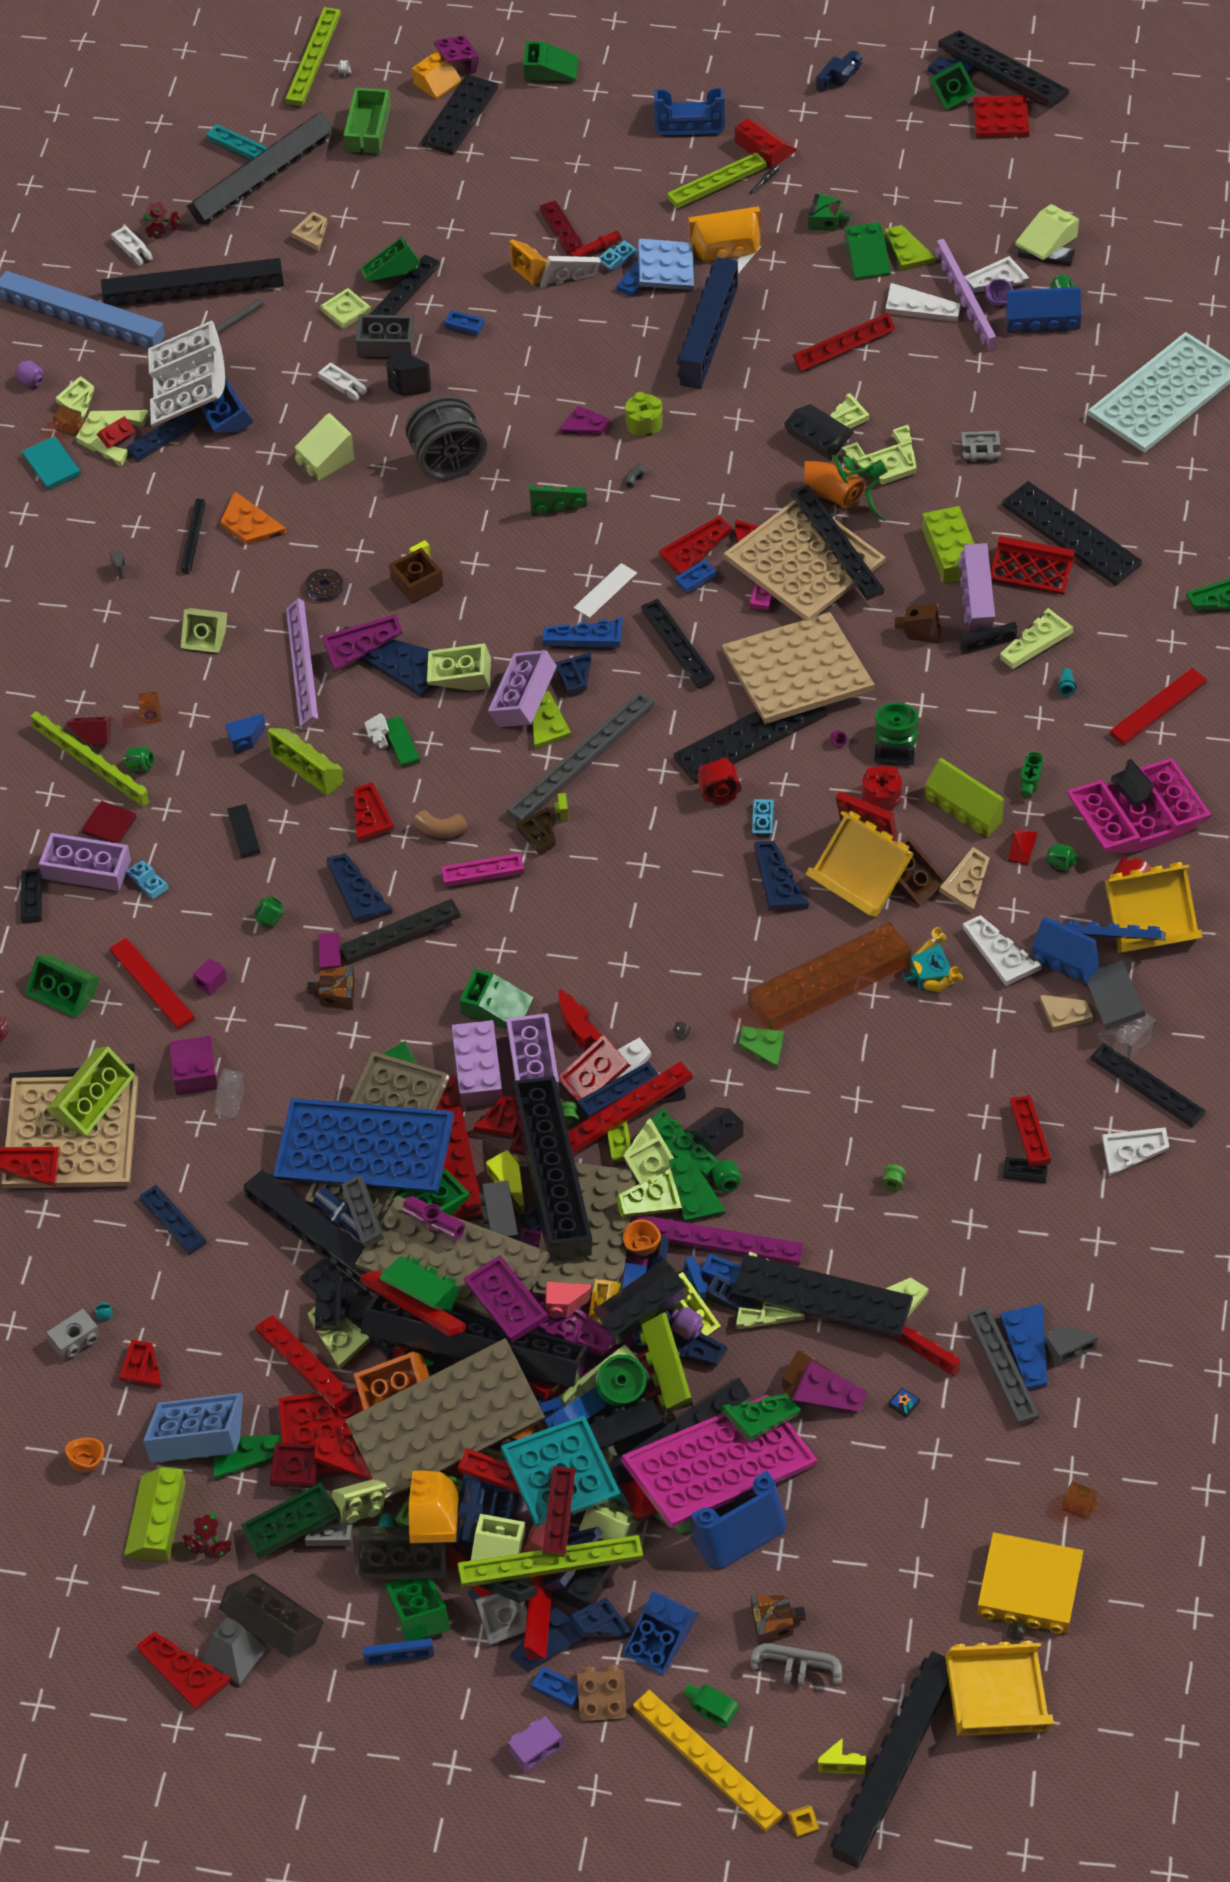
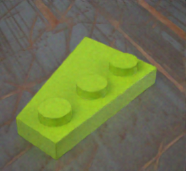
(907, 248)

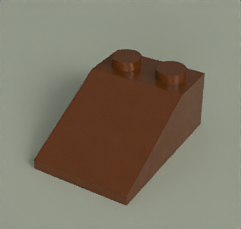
(920, 876)

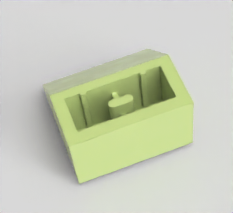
(359, 1500)
(612, 1519)
(497, 1537)

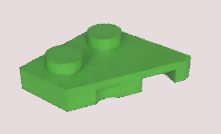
(762, 1043)

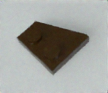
(538, 831)

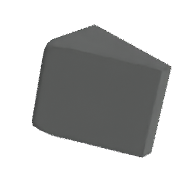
(118, 563)

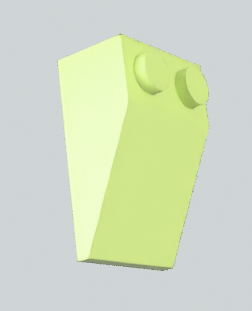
(1048, 232)
(460, 667)

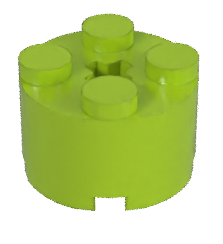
(643, 414)

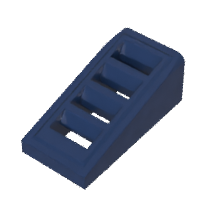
(719, 1298)
(503, 1494)

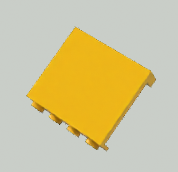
(861, 864)
(1153, 899)
(1030, 1583)
(997, 1689)

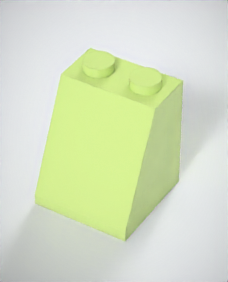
(325, 448)

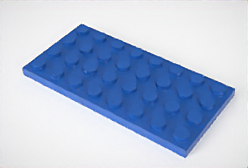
(381, 1143)

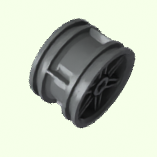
(445, 437)

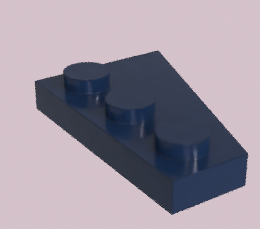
(561, 1638)

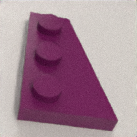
(828, 1389)

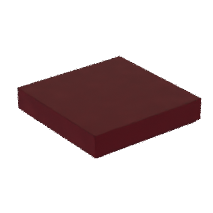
(109, 823)
(293, 1466)

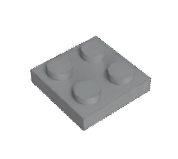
(501, 1617)

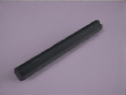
(193, 535)

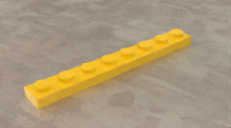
(707, 1760)

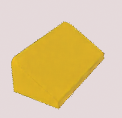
(601, 1292)

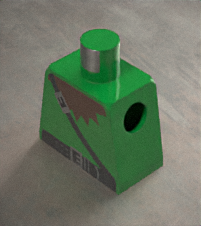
(826, 213)

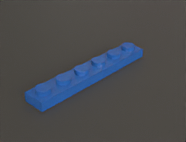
(1114, 931)

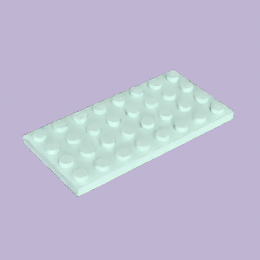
(1163, 392)

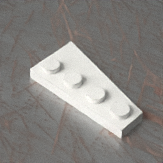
(918, 304)
(1004, 957)

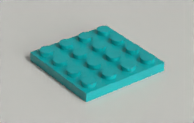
(561, 1446)

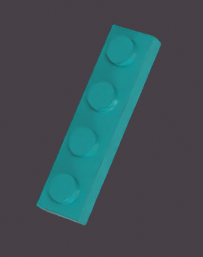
(234, 142)

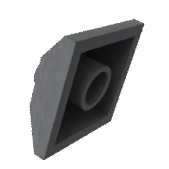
(234, 1651)

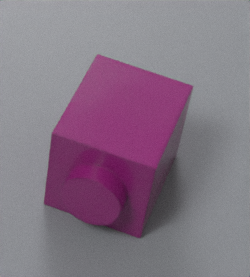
(210, 976)

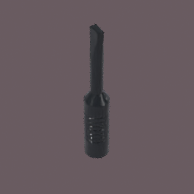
(766, 177)

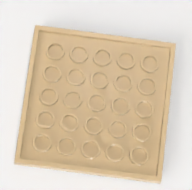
(795, 562)
(798, 667)
(84, 1161)

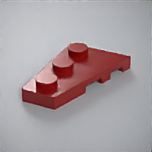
(341, 1455)

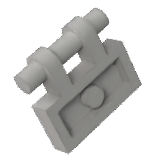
(981, 441)

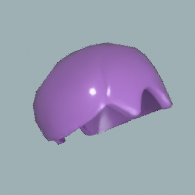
(997, 291)

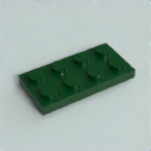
(290, 1520)

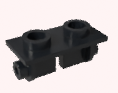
(902, 755)

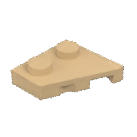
(311, 230)
(1065, 1012)

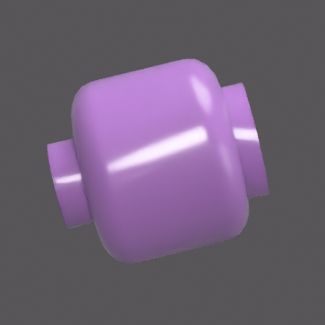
(29, 373)
(686, 1323)

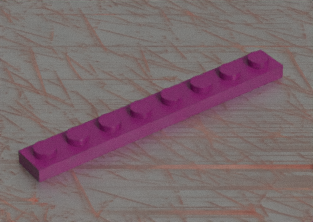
(727, 1241)

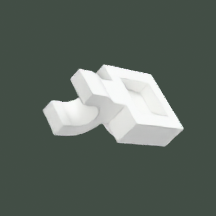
(376, 728)

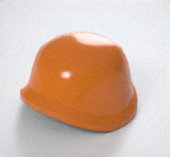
(641, 1237)
(84, 1454)

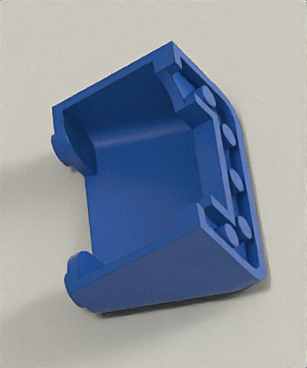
(689, 117)
(741, 1530)

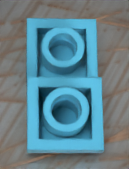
(620, 255)
(763, 817)
(147, 880)

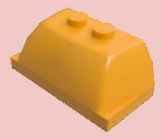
(725, 234)
(433, 1507)

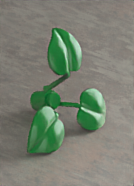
(874, 471)

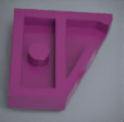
(585, 422)

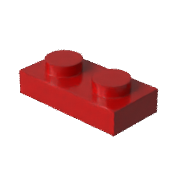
(116, 432)

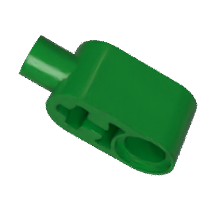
(1031, 769)
(712, 1704)

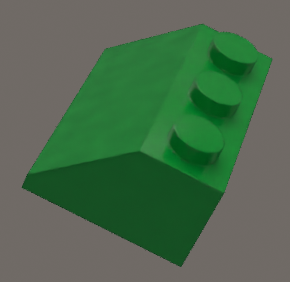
(61, 985)
(422, 1282)

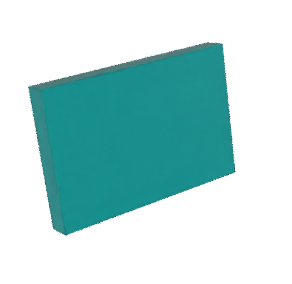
(51, 463)

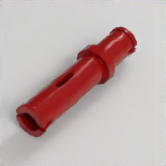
(594, 246)

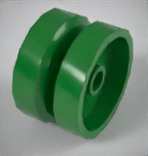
(896, 725)
(611, 1390)

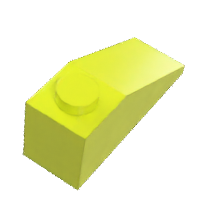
(504, 1168)
(695, 1303)

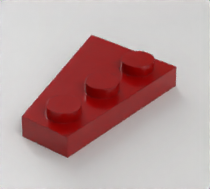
(370, 813)
(31, 1163)

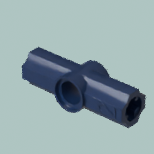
(336, 1209)
(470, 1512)

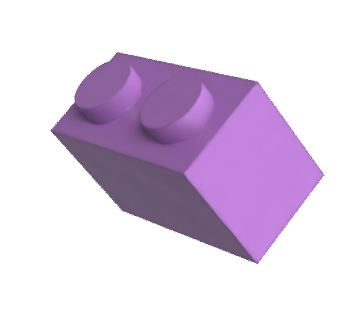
(535, 1743)

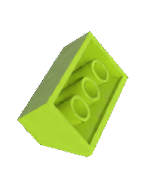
(305, 760)
(964, 798)
(91, 1091)
(667, 1364)
(156, 1515)

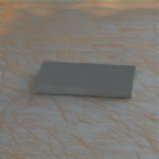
(1115, 995)

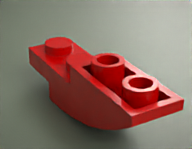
(577, 1021)

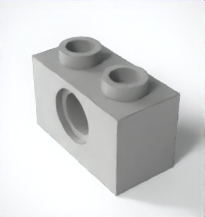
(78, 1324)

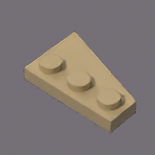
(966, 880)

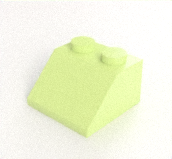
(203, 630)

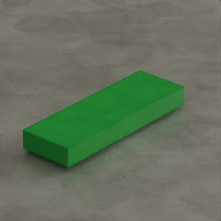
(402, 742)

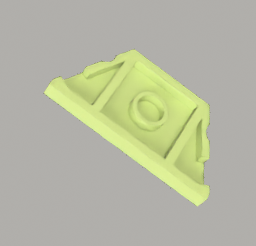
(648, 1154)

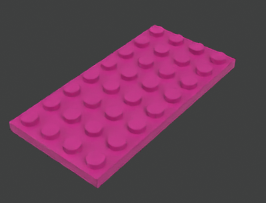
(713, 1465)

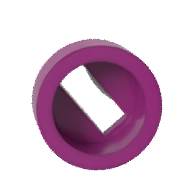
(841, 736)

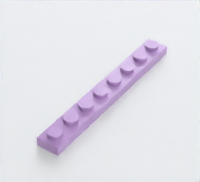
(966, 296)
(302, 664)

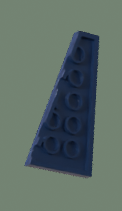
(402, 663)

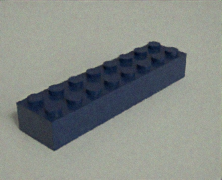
(708, 323)

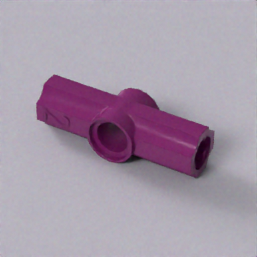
(424, 1212)

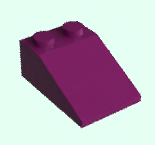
(193, 1065)

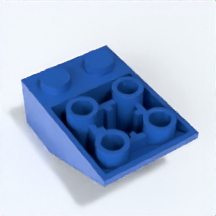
(660, 1632)

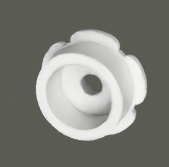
(344, 68)

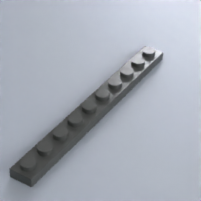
(580, 757)

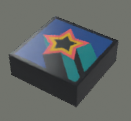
(904, 1402)

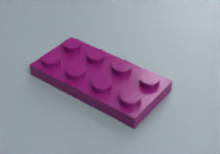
(506, 1298)

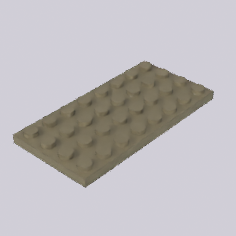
(396, 1084)
(599, 1190)
(451, 1257)
(443, 1415)

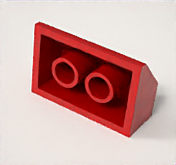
(757, 138)

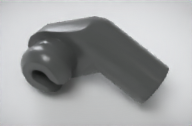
(633, 473)

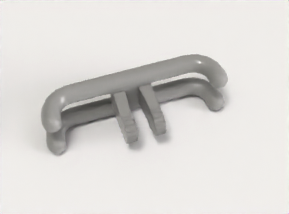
(796, 1656)

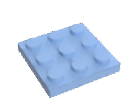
(665, 264)

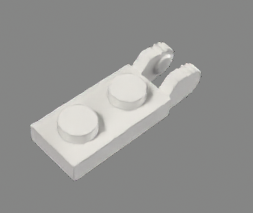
(131, 244)
(342, 381)

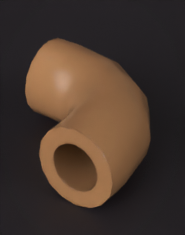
(438, 827)

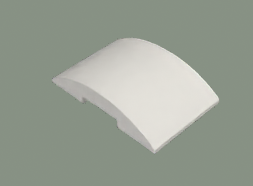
(185, 372)

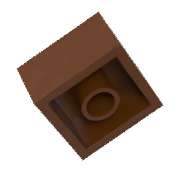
(416, 575)

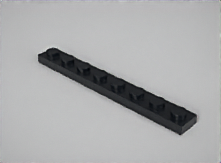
(837, 542)

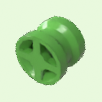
(570, 1112)
(893, 1177)

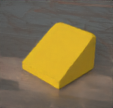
(803, 1820)

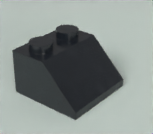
(408, 374)
(717, 1130)

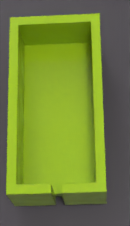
(946, 537)

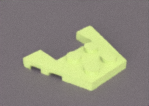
(100, 419)
(897, 458)
(767, 1316)

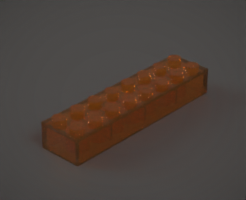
(829, 977)

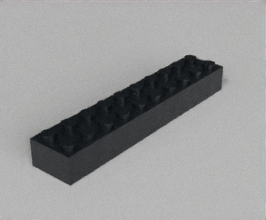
(552, 1168)
(536, 1353)

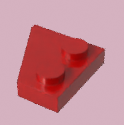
(499, 1119)

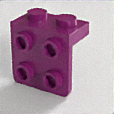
(458, 50)

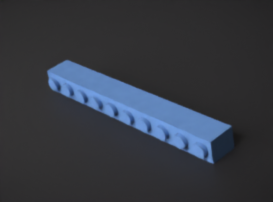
(81, 310)

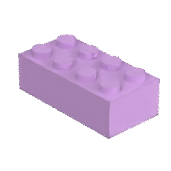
(977, 587)
(522, 688)
(85, 862)
(532, 1047)
(477, 1063)

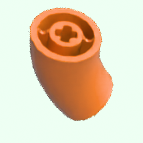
(828, 484)

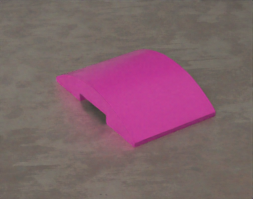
(1126, 829)

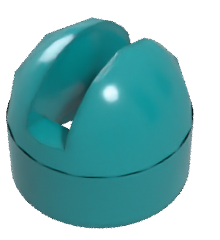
(103, 1312)

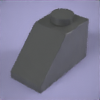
(1069, 1344)

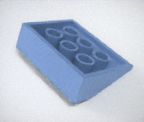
(194, 1428)

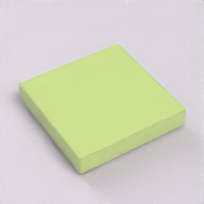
(345, 308)

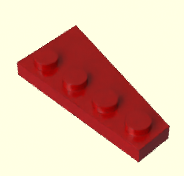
(695, 545)
(182, 1670)

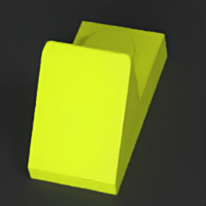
(834, 1762)

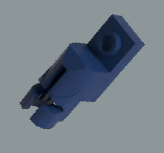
(839, 70)

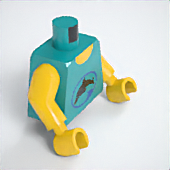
(931, 967)

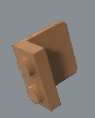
(601, 1693)

